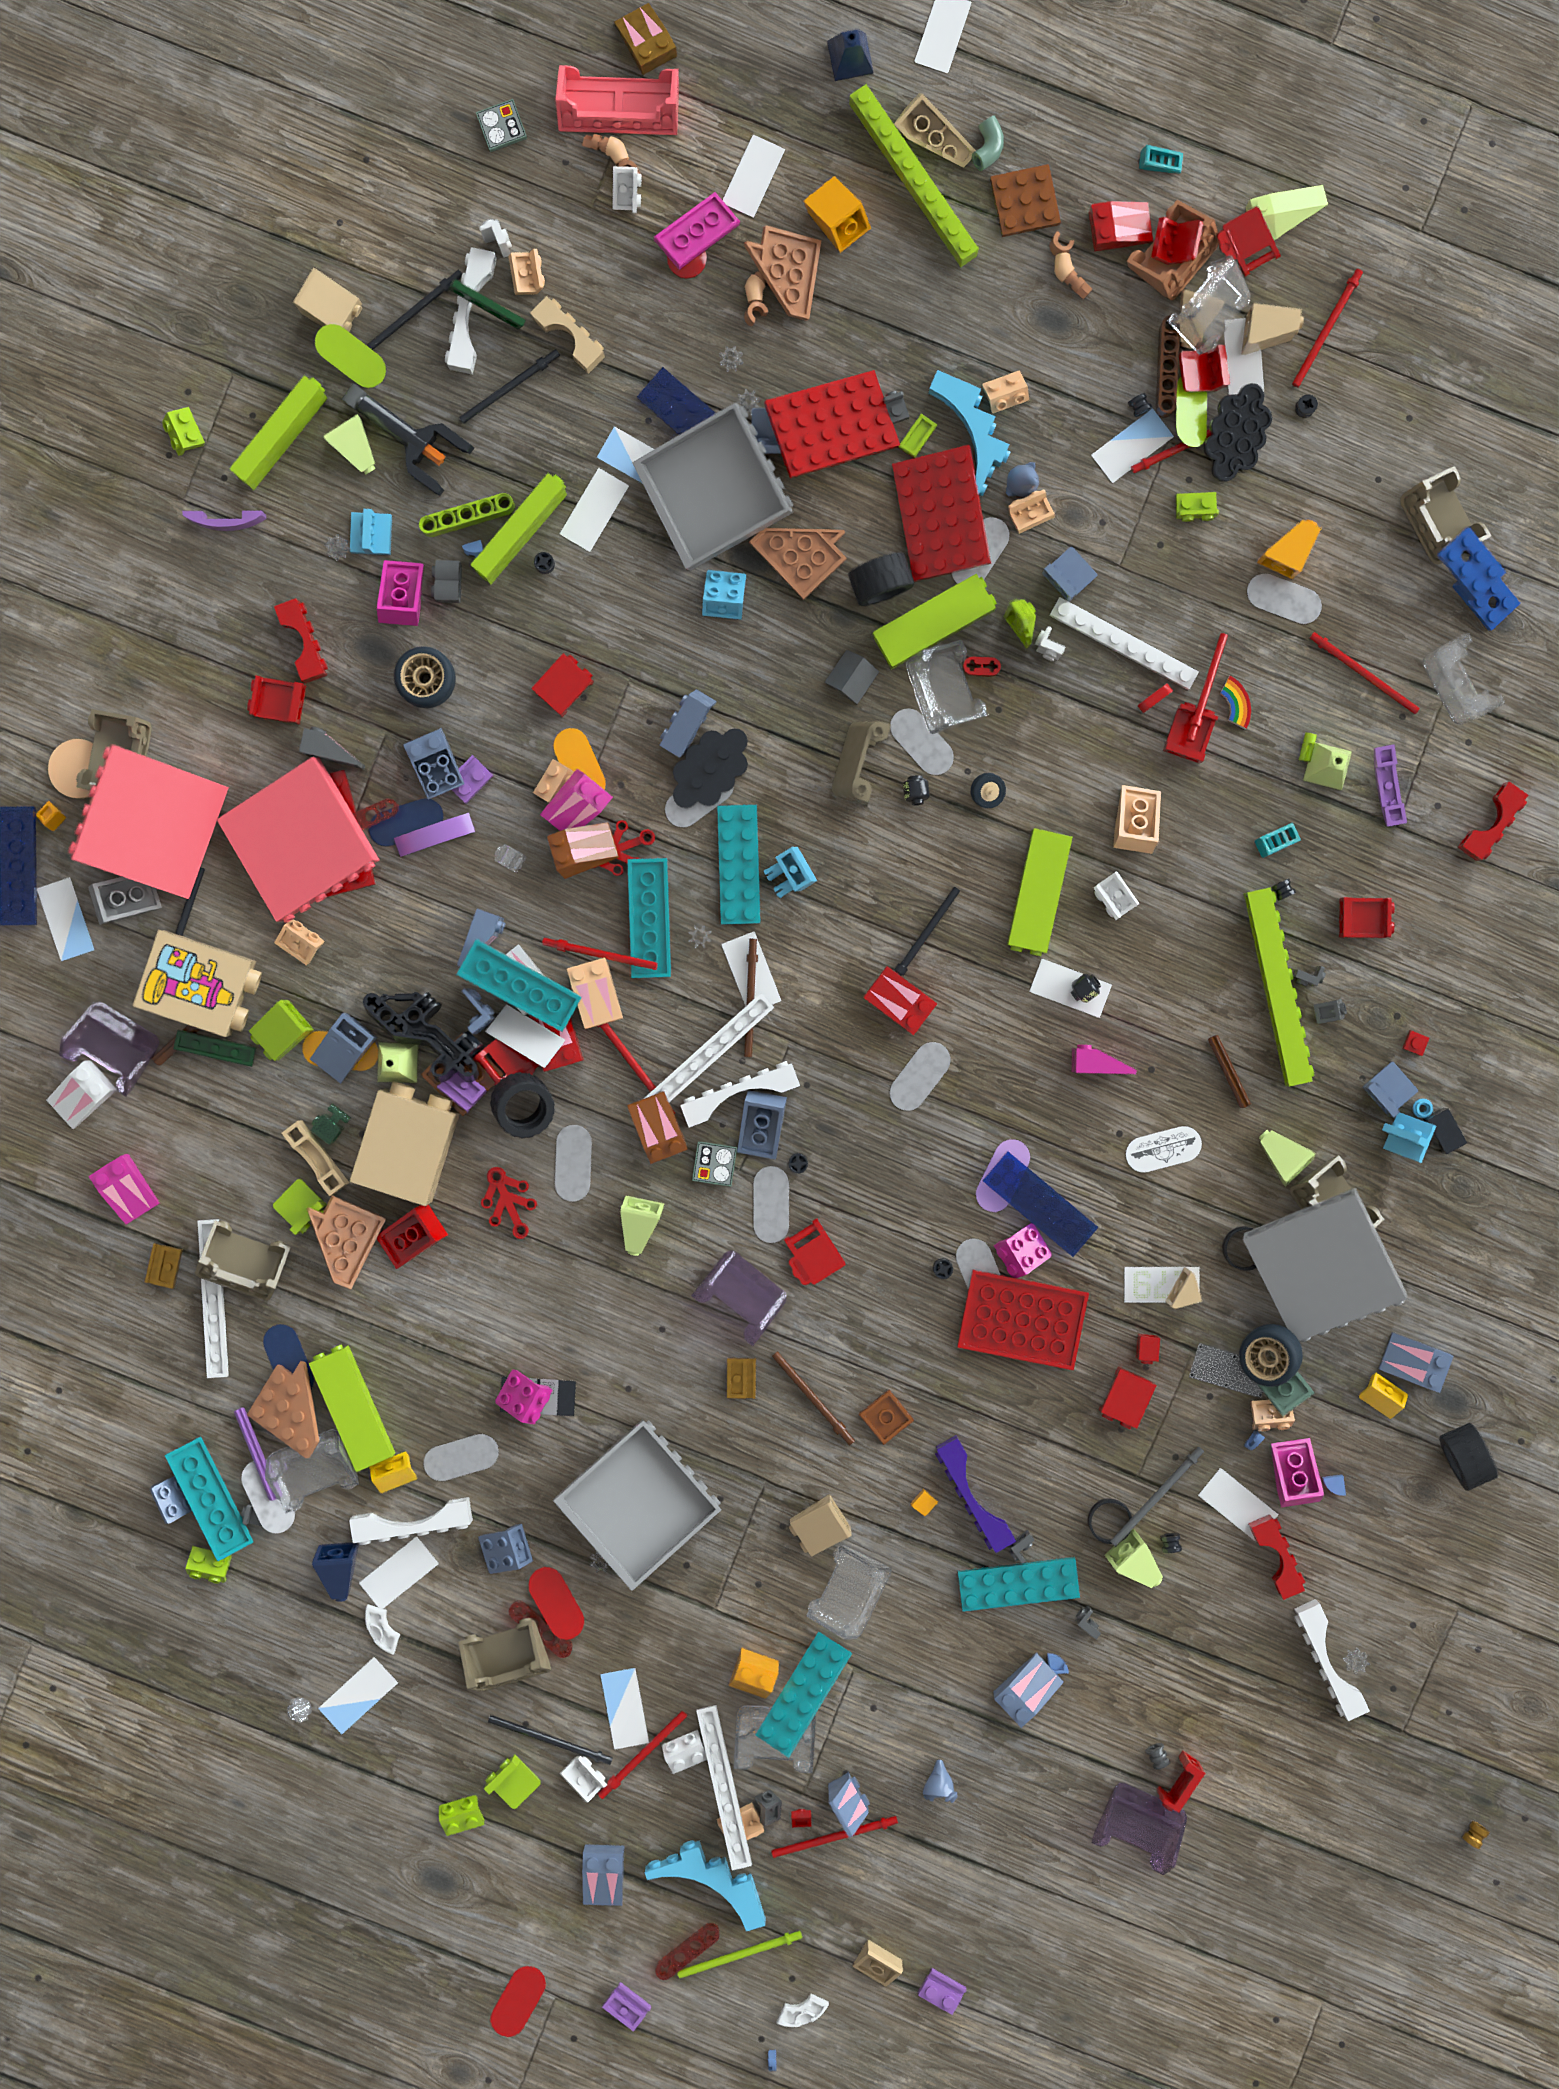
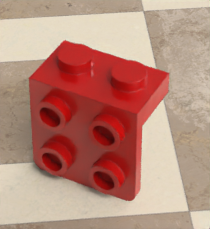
(1176, 241)
(1204, 371)

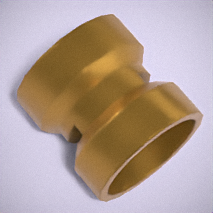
(1475, 1834)

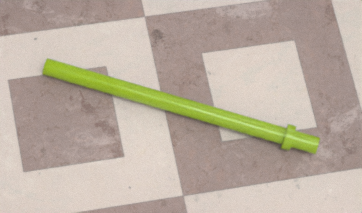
(787, 1939)

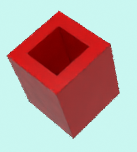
(1148, 1348)

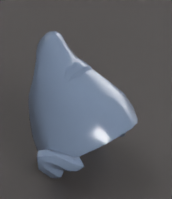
(1022, 480)
(939, 1784)

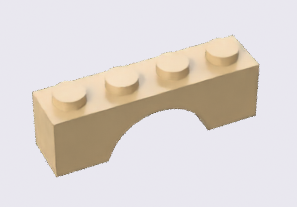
(550, 317)
(323, 1166)

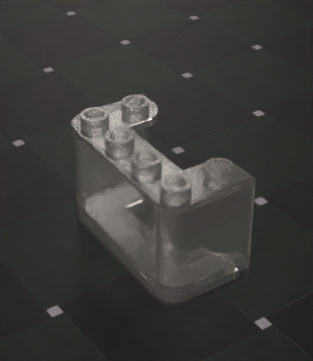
(1454, 684)

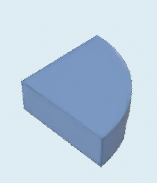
(473, 548)
(1254, 1440)
(1335, 1484)
(1057, 1664)
(772, 2060)

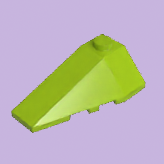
(1021, 619)

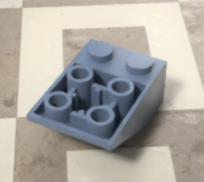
(434, 763)
(343, 1047)

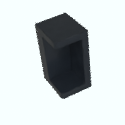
(1446, 1130)

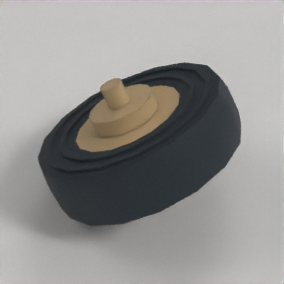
(988, 790)

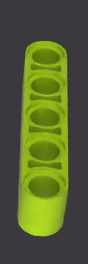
(457, 513)

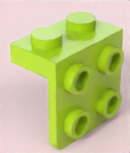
(293, 1206)
(512, 1781)

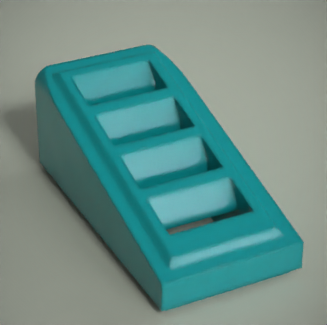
(1152, 165)
(1265, 845)

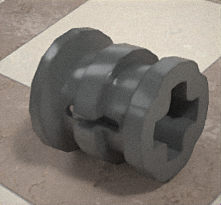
(1158, 1756)

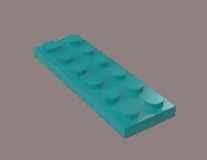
(738, 864)
(649, 915)
(519, 985)
(209, 1498)
(1018, 1584)
(803, 1694)

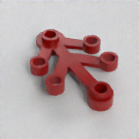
(626, 845)
(506, 1199)

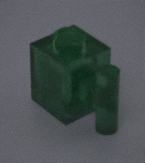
(328, 1127)

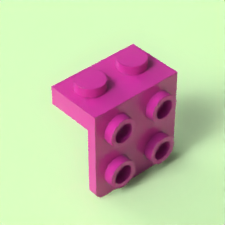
(1023, 1251)
(523, 1397)

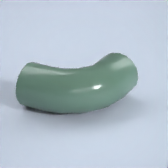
(992, 145)

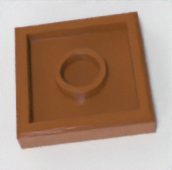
(886, 1416)

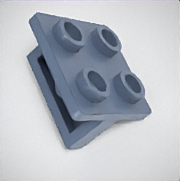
(170, 1500)

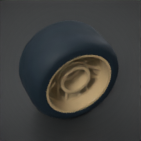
(413, 666)
(1262, 1367)

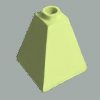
(353, 444)
(1328, 766)
(404, 1062)
(1285, 1155)
(638, 1222)
(1135, 1560)

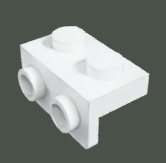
(625, 188)
(492, 231)
(1048, 648)
(1115, 895)
(684, 1752)
(583, 1778)

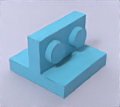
(370, 533)
(1408, 1137)

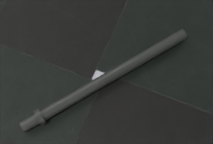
(1191, 1459)

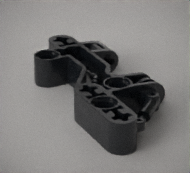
(451, 1053)

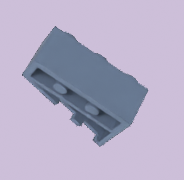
(686, 722)

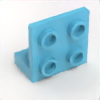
(723, 594)

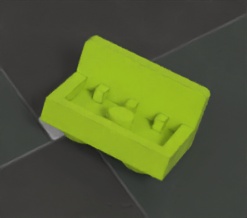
(182, 430)
(204, 1565)
(460, 1815)

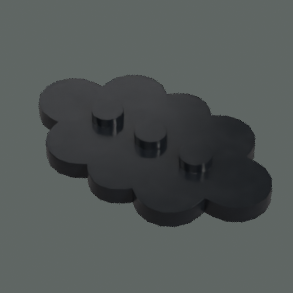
(1237, 432)
(710, 768)

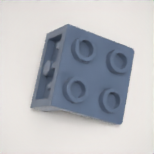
(764, 430)
(1069, 574)
(479, 1022)
(1390, 1089)
(506, 1550)

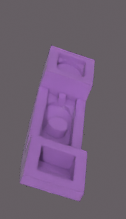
(249, 519)
(1388, 785)
(434, 834)

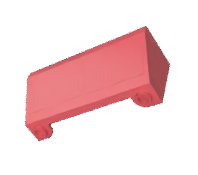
(617, 103)

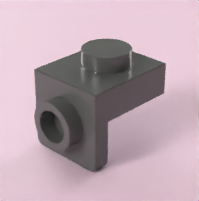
(1305, 978)

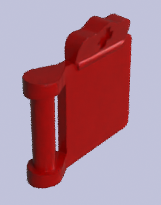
(1245, 237)
(507, 1058)
(815, 1258)

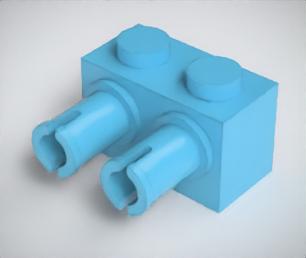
(796, 870)

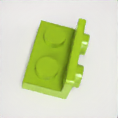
(1196, 506)

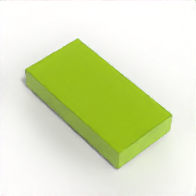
(917, 436)

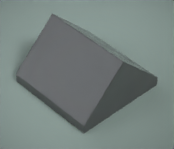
(852, 676)

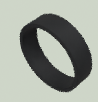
(1224, 1248)
(1094, 1508)

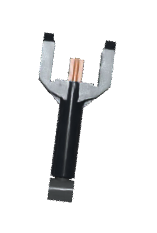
(416, 441)

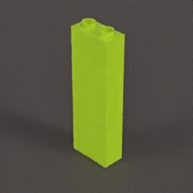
(279, 432)
(520, 528)
(934, 620)
(1039, 892)
(351, 1407)

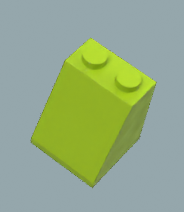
(280, 1030)

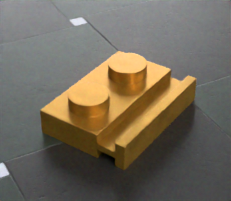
(163, 1265)
(741, 1378)

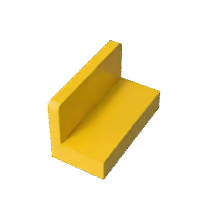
(1384, 1396)
(392, 1472)

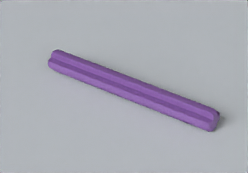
(254, 1448)

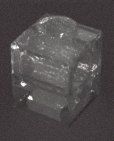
(509, 858)

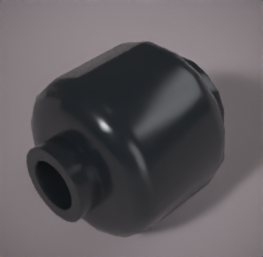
(916, 790)
(1085, 988)

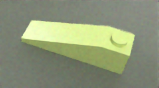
(1289, 208)

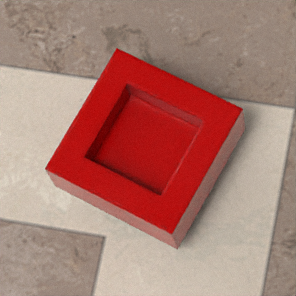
(1415, 1043)
(801, 1818)

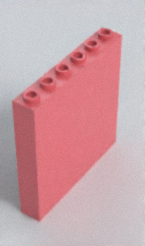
(148, 821)
(298, 840)

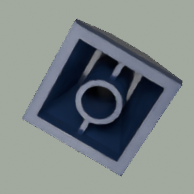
(850, 55)
(335, 1568)

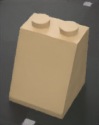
(327, 301)
(1269, 327)
(820, 1526)

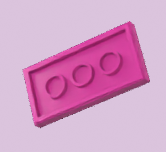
(696, 230)

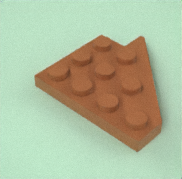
(789, 268)
(800, 555)
(345, 1237)
(288, 1409)

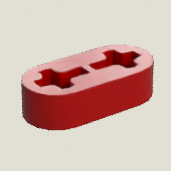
(983, 661)
(1155, 698)

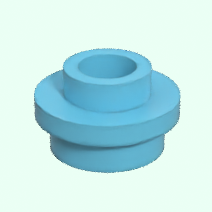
(1428, 1108)

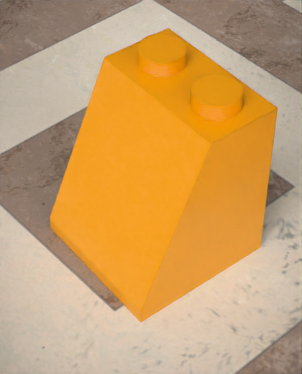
(838, 213)
(1292, 550)
(754, 1673)

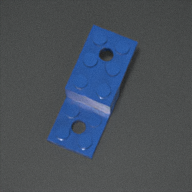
(1478, 578)

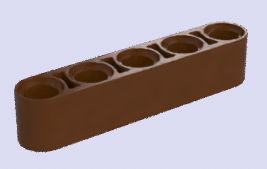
(1163, 375)

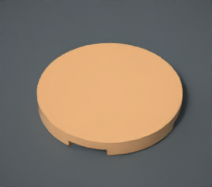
(65, 765)

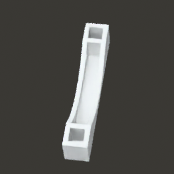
(479, 271)
(700, 1109)
(372, 1527)
(1314, 1622)

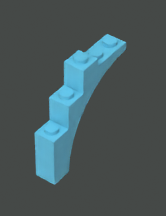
(961, 399)
(716, 1874)

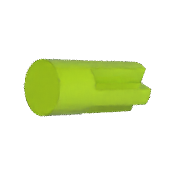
(1307, 747)

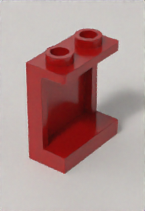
(563, 684)
(276, 700)
(1176, 740)
(1366, 917)
(1127, 1398)
(1184, 1785)

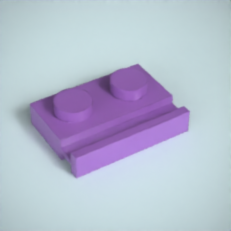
(474, 778)
(461, 1092)
(941, 1991)
(626, 2006)

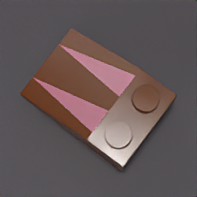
(582, 848)
(657, 1127)

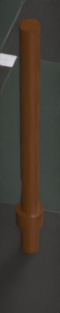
(751, 958)
(838, 1427)

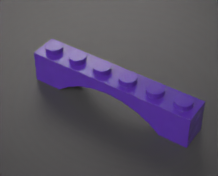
(996, 1529)

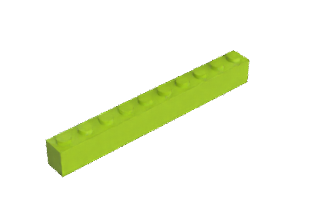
(913, 175)
(1278, 987)

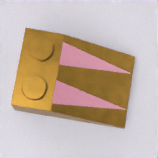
(646, 38)

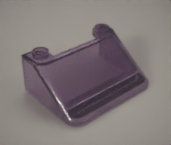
(112, 1043)
(744, 1291)
(1143, 1823)

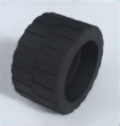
(881, 579)
(538, 1120)
(1468, 1456)

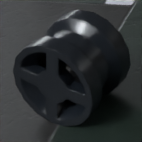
(1140, 404)
(1302, 409)
(542, 559)
(1283, 889)
(798, 1163)
(944, 1271)
(1171, 1543)

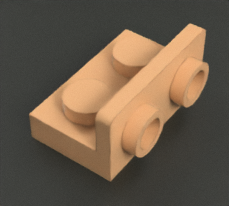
(299, 941)
(1267, 1416)

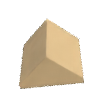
(1184, 1290)
(878, 1963)

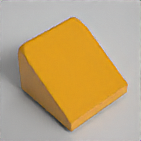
(50, 816)
(924, 1502)

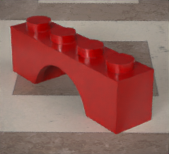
(309, 664)
(1507, 801)
(1286, 1578)

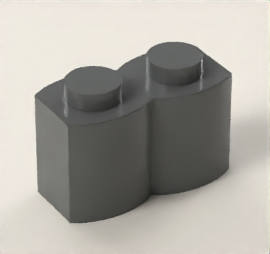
(447, 581)

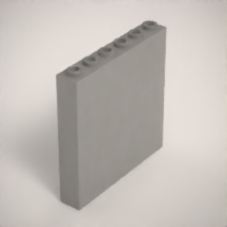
(713, 486)
(1325, 1266)
(637, 1504)

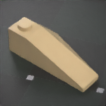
(931, 130)

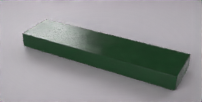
(486, 304)
(214, 1048)

